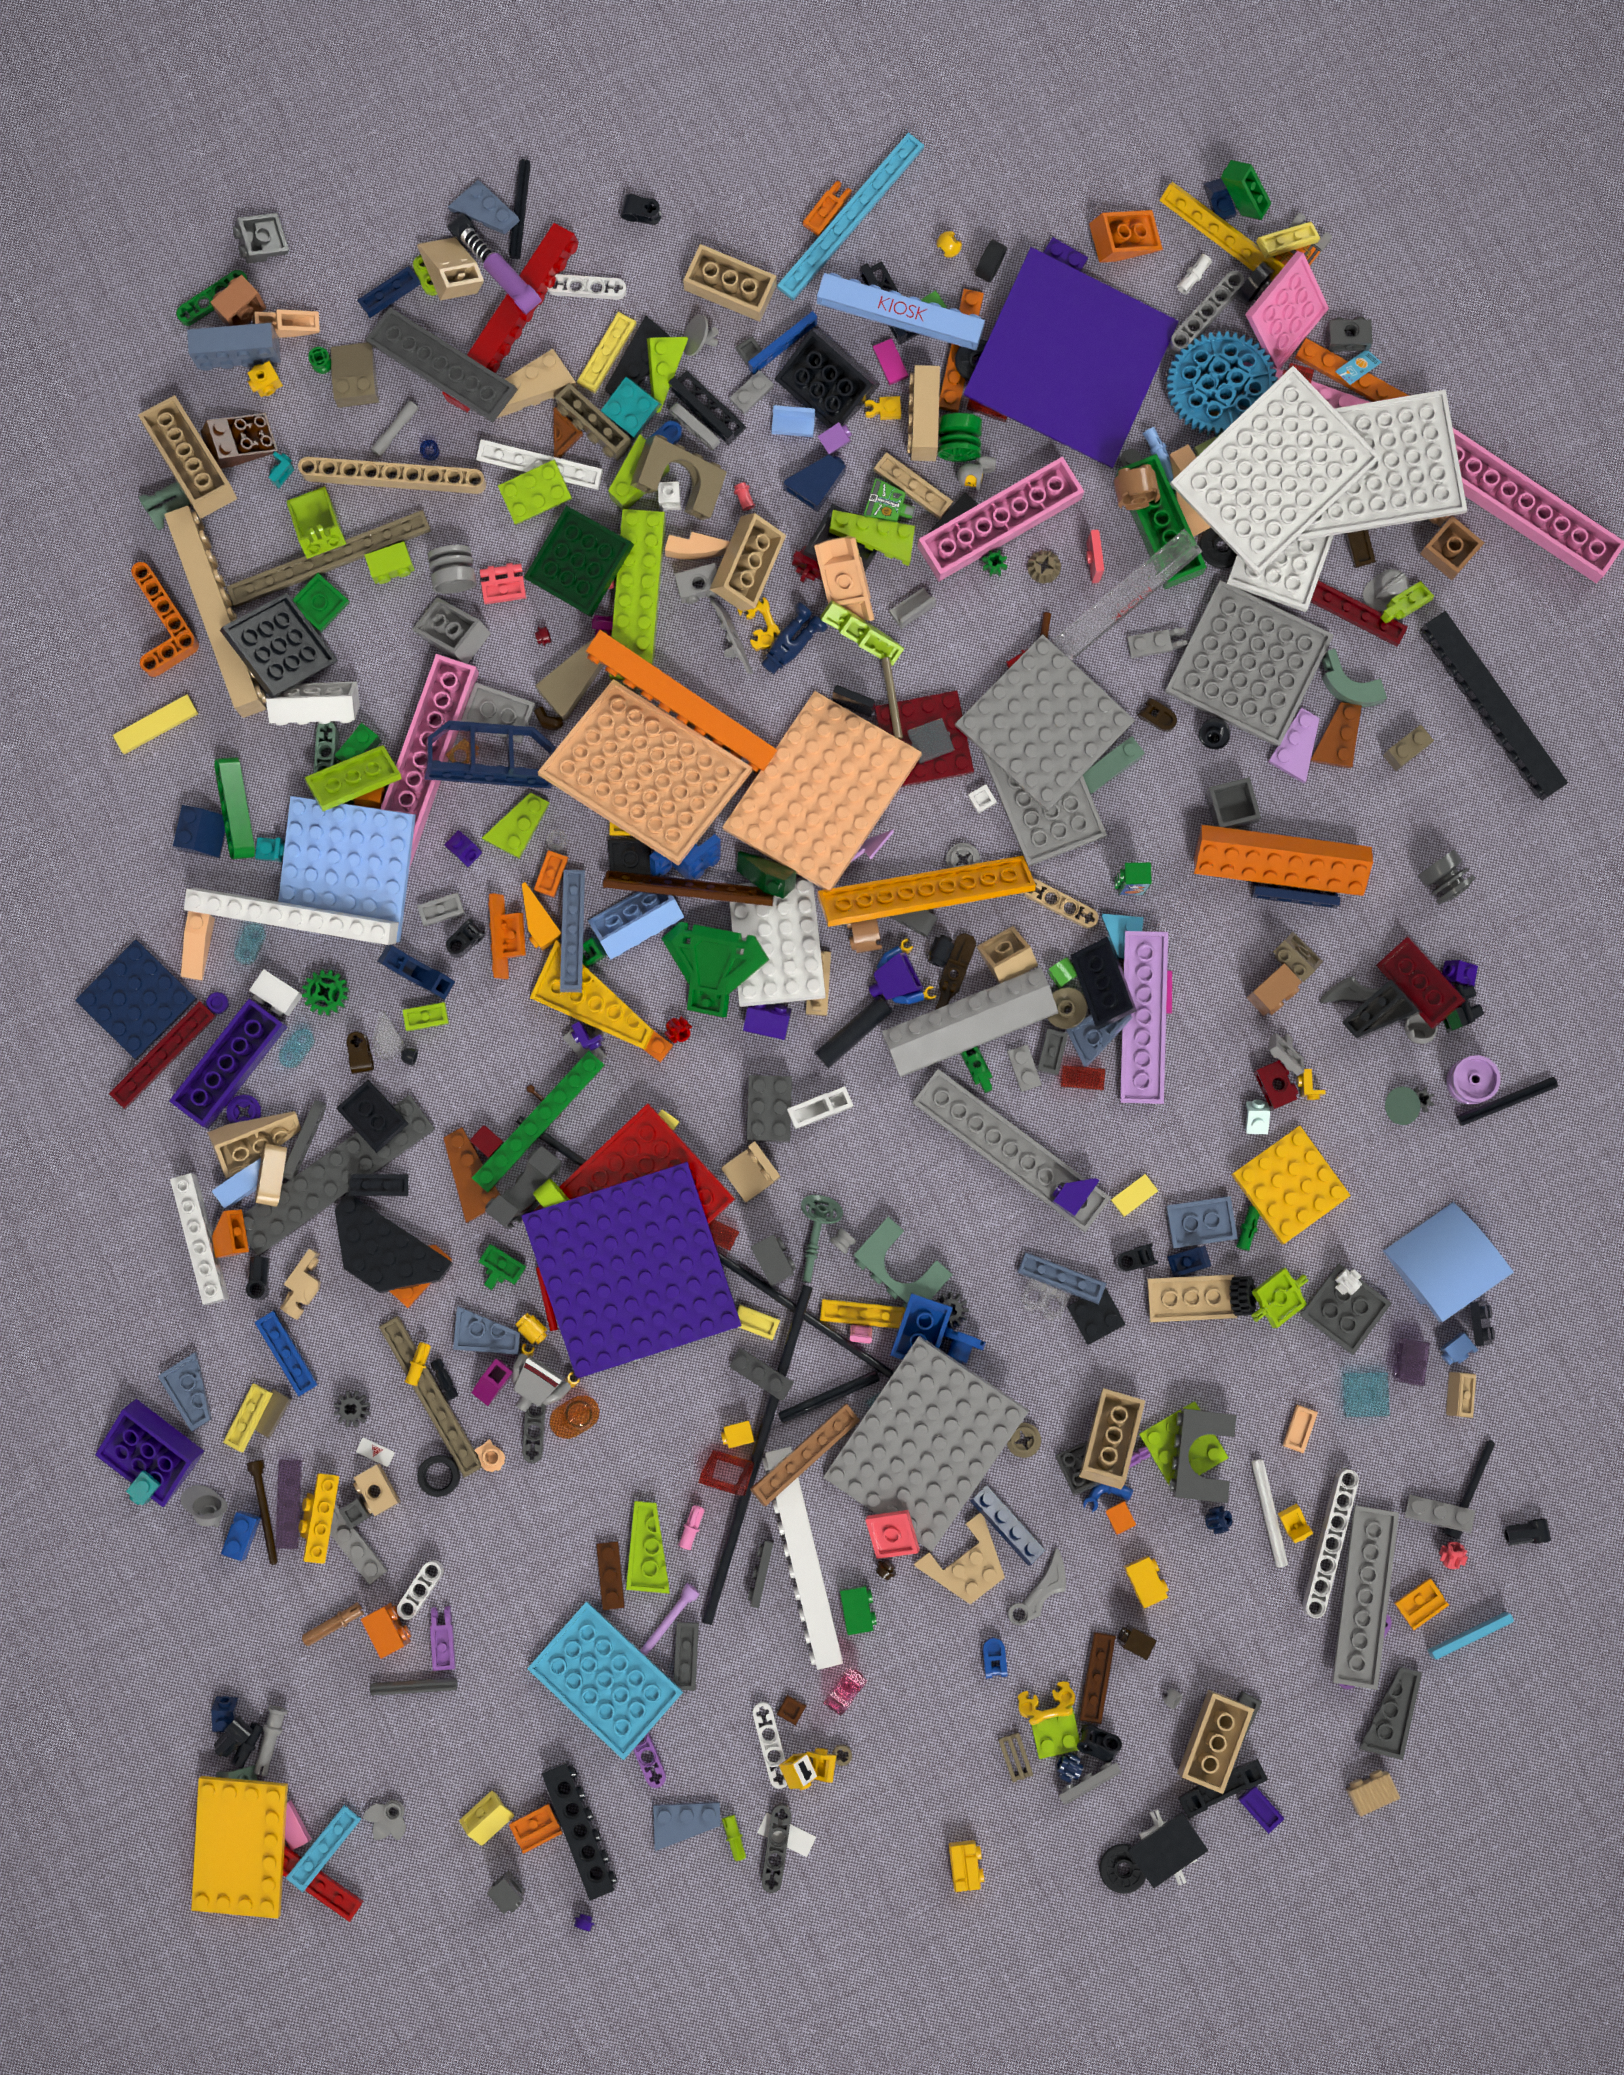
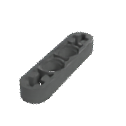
(304, 1139)
(540, 1422)
(778, 1848)

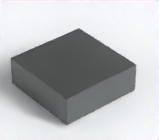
(748, 349)

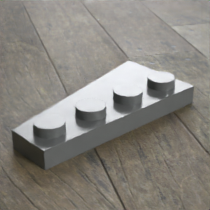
(1393, 1718)

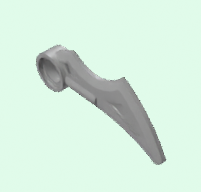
(1051, 1583)

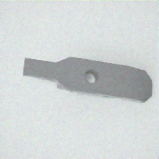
(737, 648)

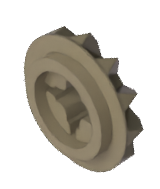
(1048, 575)
(1032, 1445)

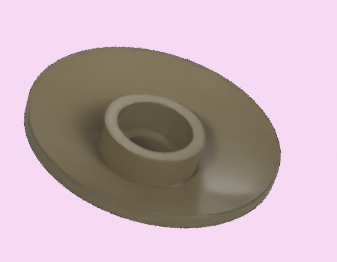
(1068, 998)

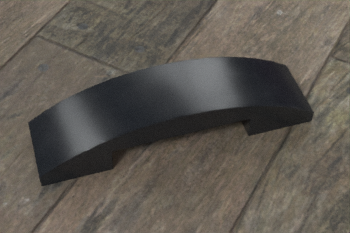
(1241, 1778)

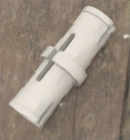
(1194, 274)

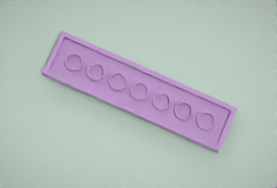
(1146, 1032)

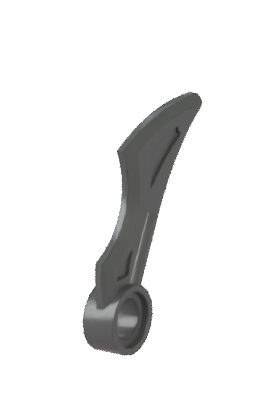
(1348, 990)

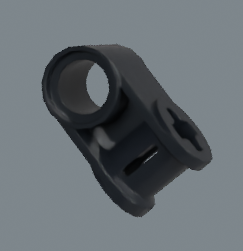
(640, 209)
(465, 937)
(1139, 1257)
(1098, 1743)

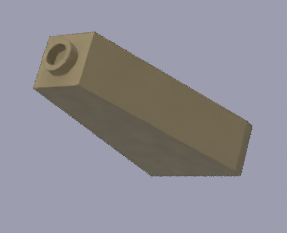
(569, 682)

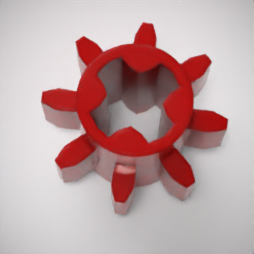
(678, 1029)

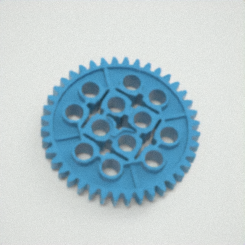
(1185, 391)

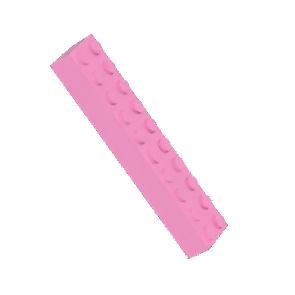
(1535, 511)
(441, 700)

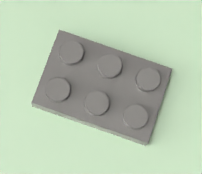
(497, 707)

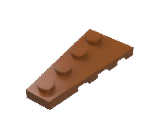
(464, 1165)

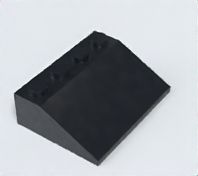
(826, 379)

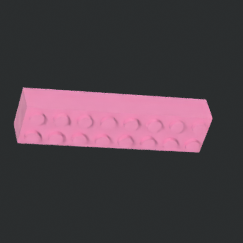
(1000, 519)

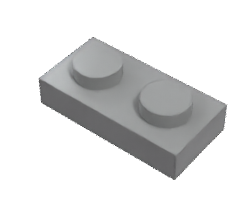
(751, 392)
(441, 909)
(1024, 1068)

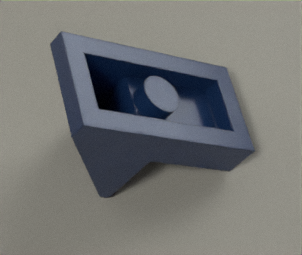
(1220, 199)
(1189, 1261)

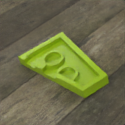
(518, 826)

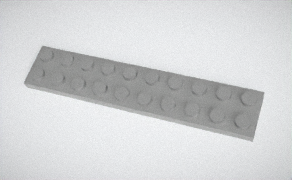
(1004, 1145)

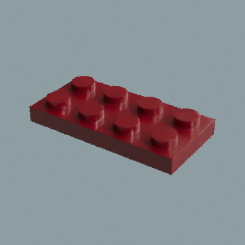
(1421, 981)

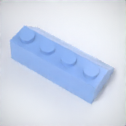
(634, 921)

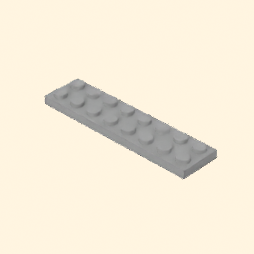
(1365, 1597)

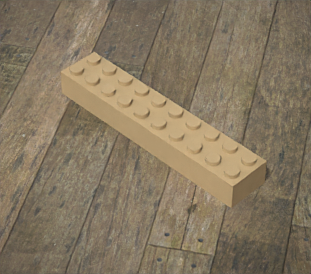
(214, 607)

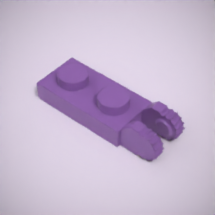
(442, 1641)

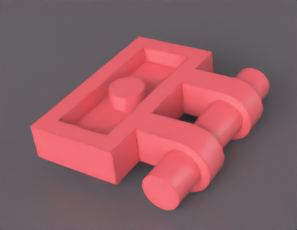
(502, 589)

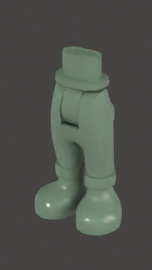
(157, 514)

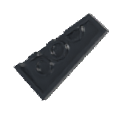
(635, 359)

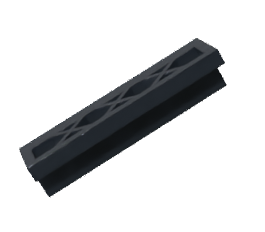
(869, 278)
(703, 411)

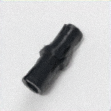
(247, 1747)

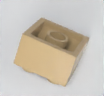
(1007, 955)

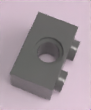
(1338, 341)
(506, 1893)

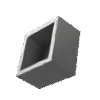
(1233, 804)

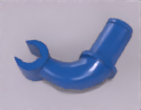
(1097, 1491)

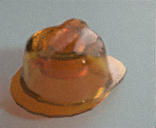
(574, 1417)

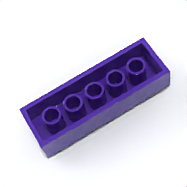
(228, 1064)

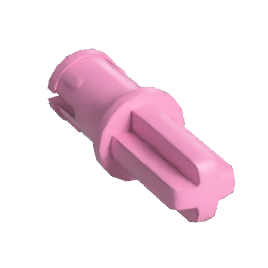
(691, 1527)

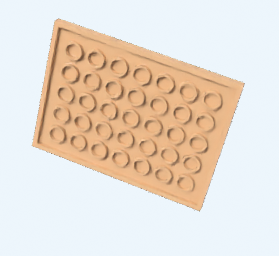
(645, 772)
(822, 791)

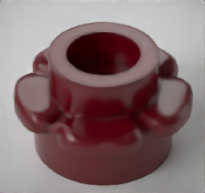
(543, 636)

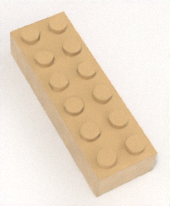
(187, 457)

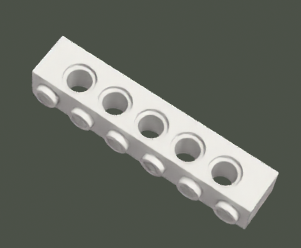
(199, 1239)

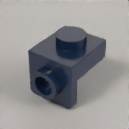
(223, 1712)

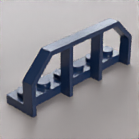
(484, 773)

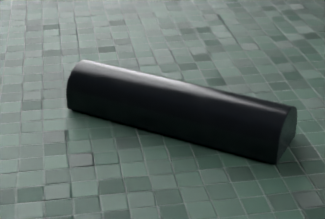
(853, 1032)

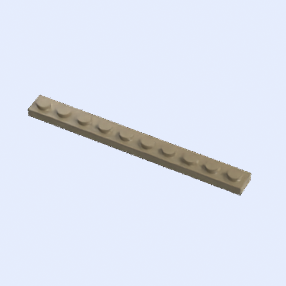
(304, 569)

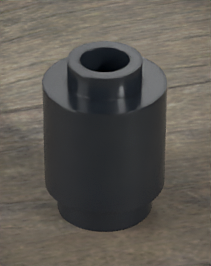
(940, 951)

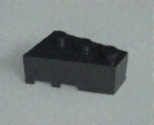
(1381, 1010)

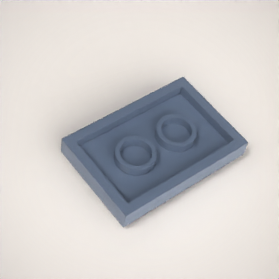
(1201, 1222)

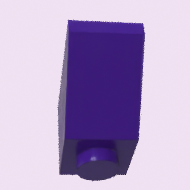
(1073, 1195)

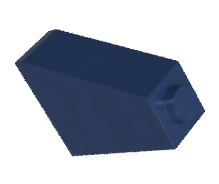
(816, 481)

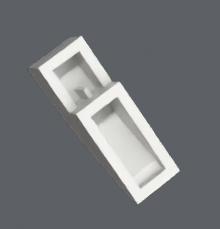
(820, 1108)

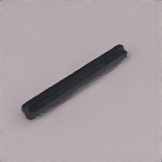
(520, 208)
(1507, 1101)
(828, 1396)

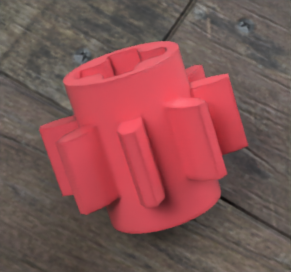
(1453, 1555)

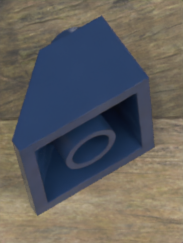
(199, 832)

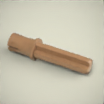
(331, 1625)

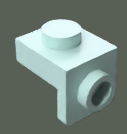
(1257, 1117)

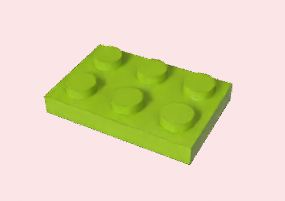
(535, 492)

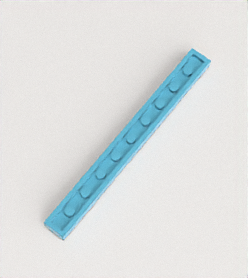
(850, 216)

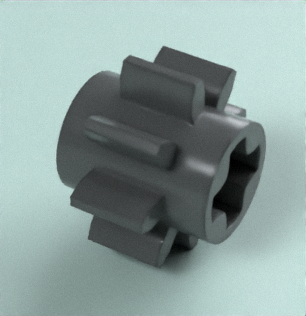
(1427, 1097)

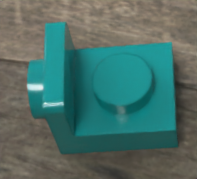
(281, 472)
(270, 849)

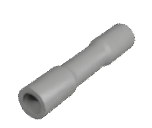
(386, 439)

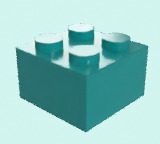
(631, 407)

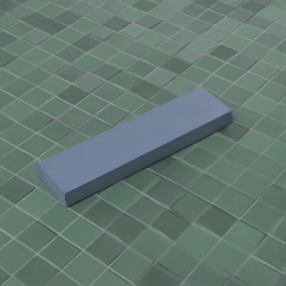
(1062, 1278)

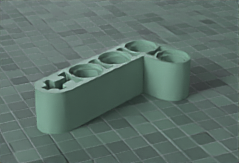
(321, 744)

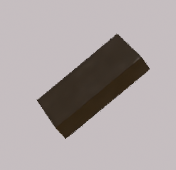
(1360, 548)

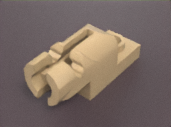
(302, 1284)

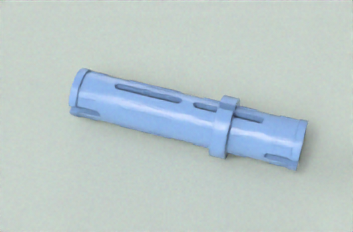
(1159, 448)

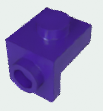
(463, 848)
(1460, 972)
(581, 1035)

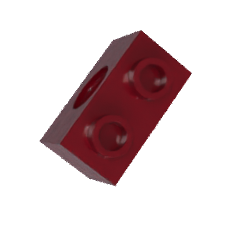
(1275, 1097)

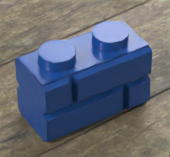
(241, 1535)

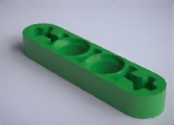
(208, 294)

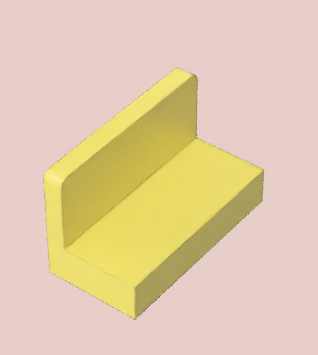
(486, 1818)

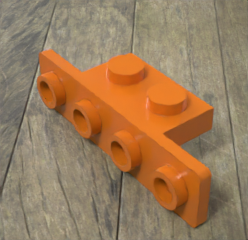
(506, 936)

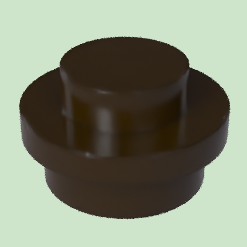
(885, 1570)

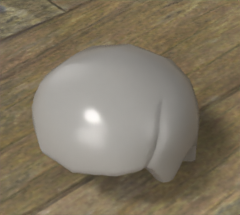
(1418, 1030)

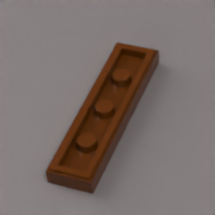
(1097, 1677)

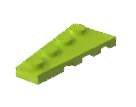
(885, 536)
(646, 1558)

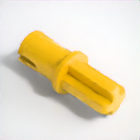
(418, 1364)

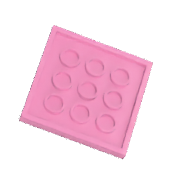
(1287, 310)

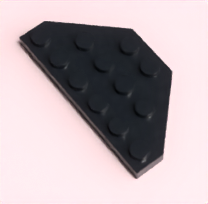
(382, 1251)

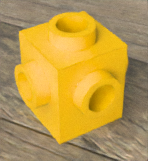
(264, 379)

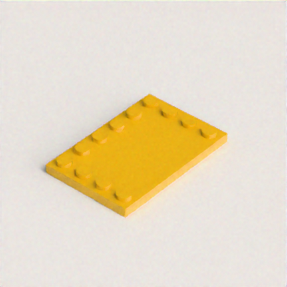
(239, 1847)

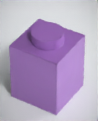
(835, 438)

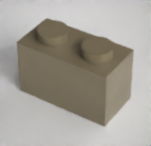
(1408, 748)

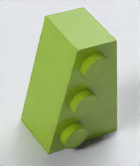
(620, 490)

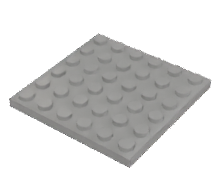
(1249, 663)
(1044, 723)

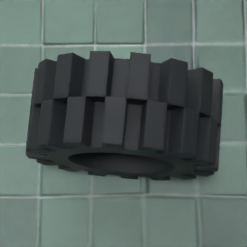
(1241, 1295)

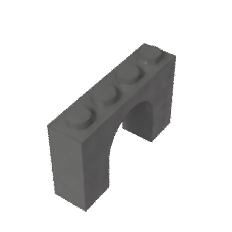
(1192, 1426)

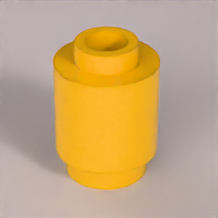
(532, 1329)

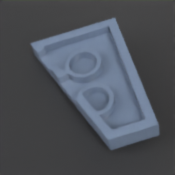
(1091, 1041)

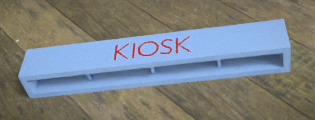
(900, 311)

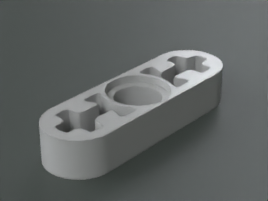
(694, 426)

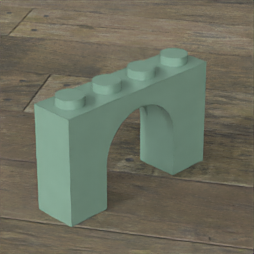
(872, 1256)

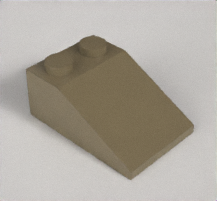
(354, 375)

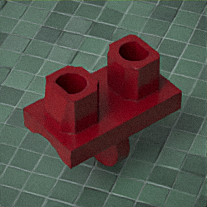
(806, 567)

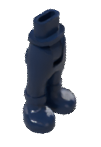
(783, 649)

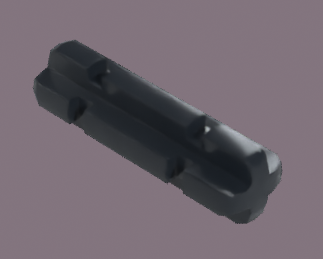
(444, 1379)

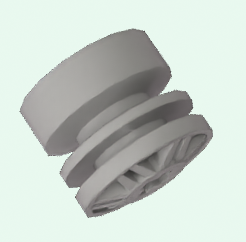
(451, 569)

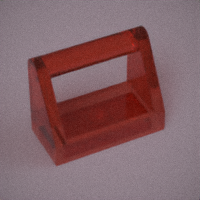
(740, 1488)

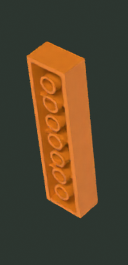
(1283, 860)

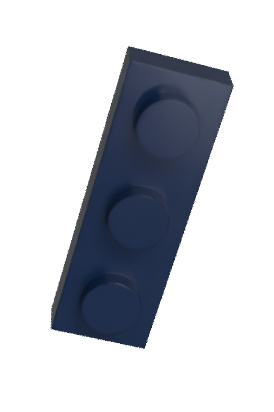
(389, 292)

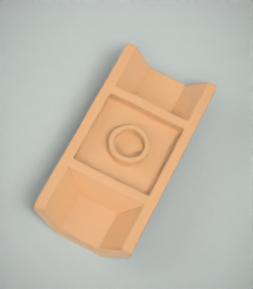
(844, 575)

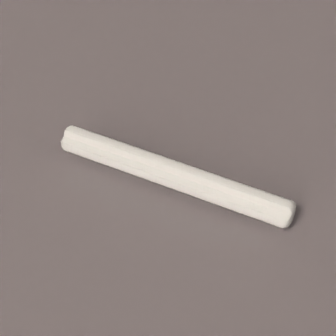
(1269, 1513)

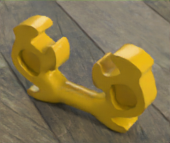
(764, 638)
(1028, 1707)

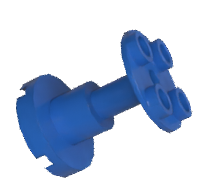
(962, 1345)

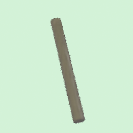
(892, 698)

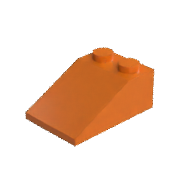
(1125, 235)

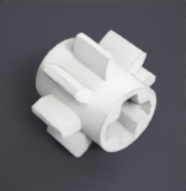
(1348, 1281)

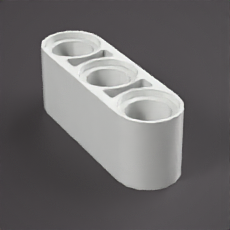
(412, 1597)

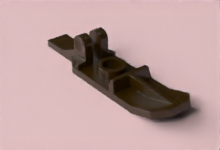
(959, 962)

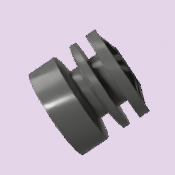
(1446, 877)

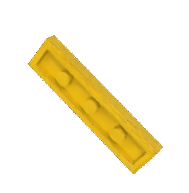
(861, 1313)

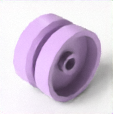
(1473, 1067)

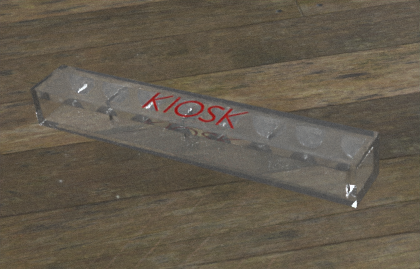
(1127, 595)

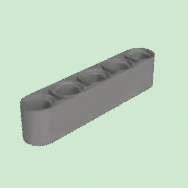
(1211, 305)

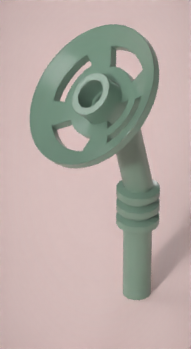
(819, 1217)

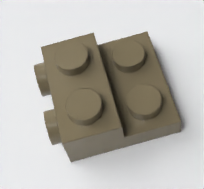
(1297, 957)

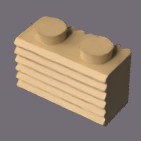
(1372, 1792)

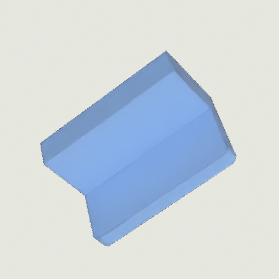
(793, 421)

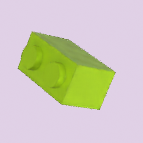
(389, 563)

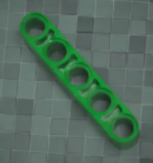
(234, 808)

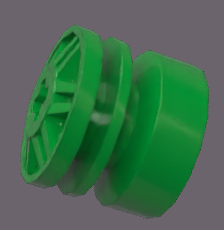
(959, 437)

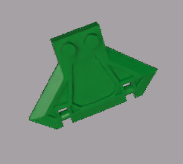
(713, 964)

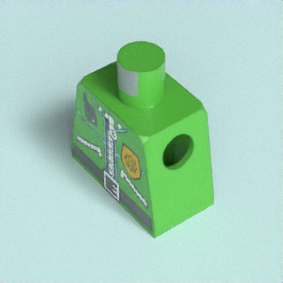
(887, 503)

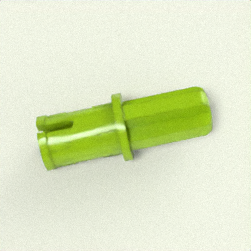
(734, 1837)

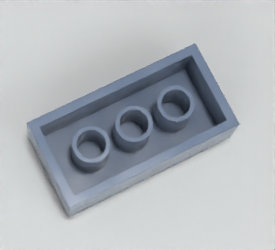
(233, 346)

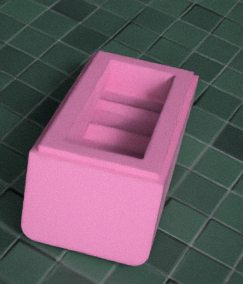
(860, 1334)

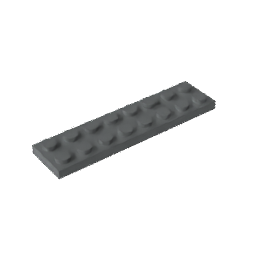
(441, 365)

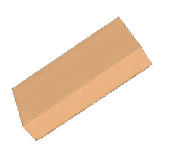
(1299, 1428)

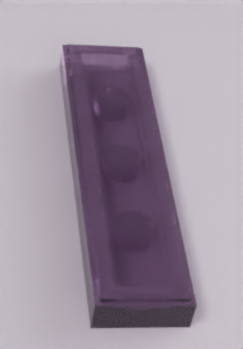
(288, 1504)

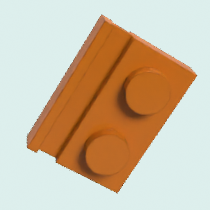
(536, 1828)

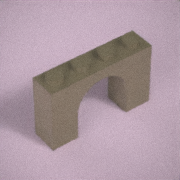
(705, 476)

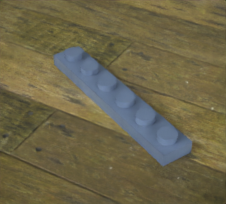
(572, 931)

